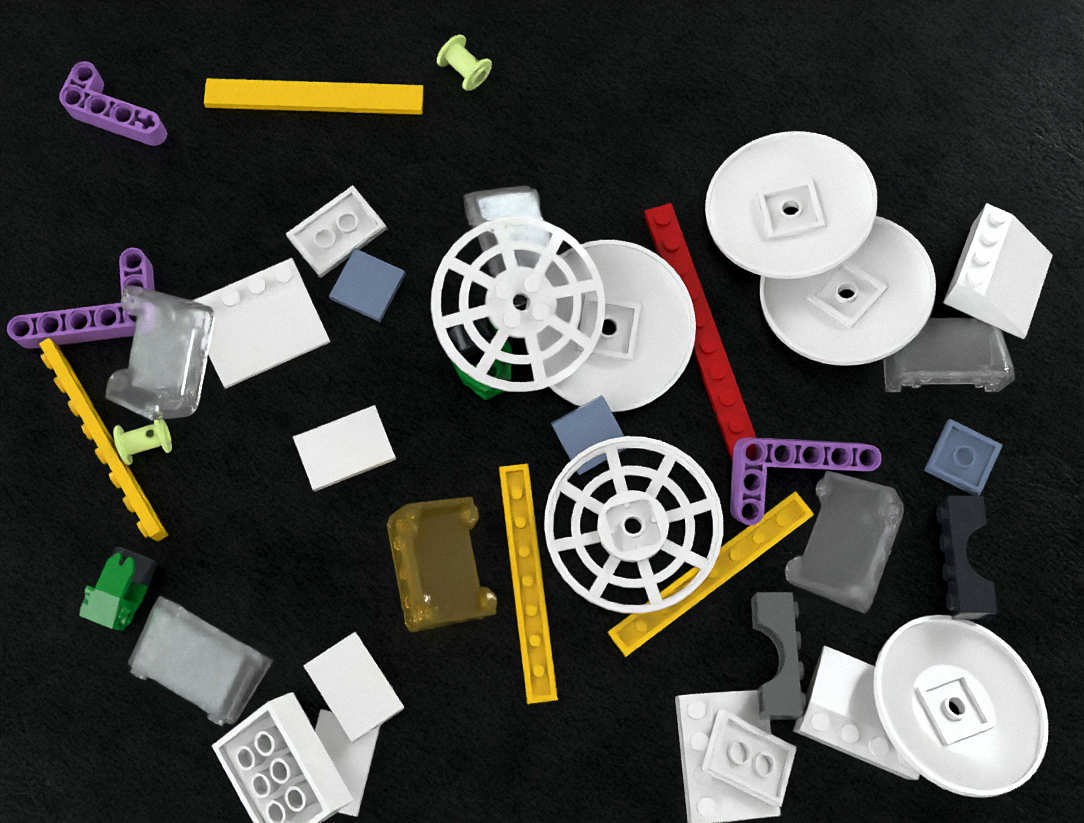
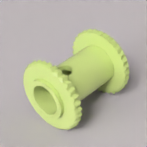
(464, 62)
(142, 440)

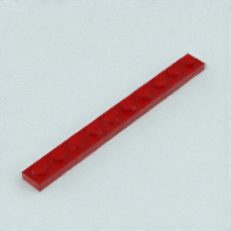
(707, 345)

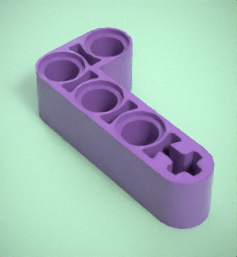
(114, 110)

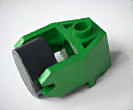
(468, 348)
(118, 589)

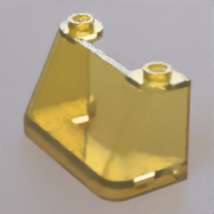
(437, 564)

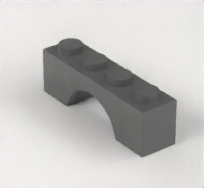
(775, 617)

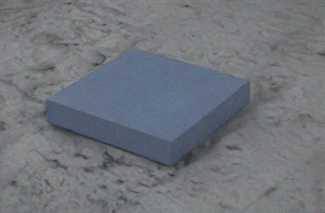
(367, 285)
(585, 428)
(963, 457)

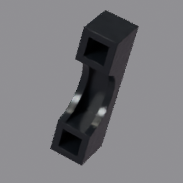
(969, 594)

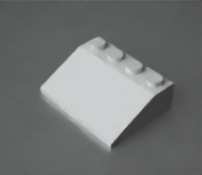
(999, 272)
(262, 323)
(845, 714)
(282, 766)
(705, 795)

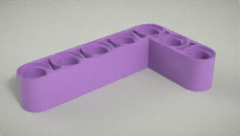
(95, 315)
(791, 458)

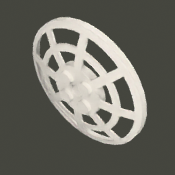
(505, 316)
(638, 506)

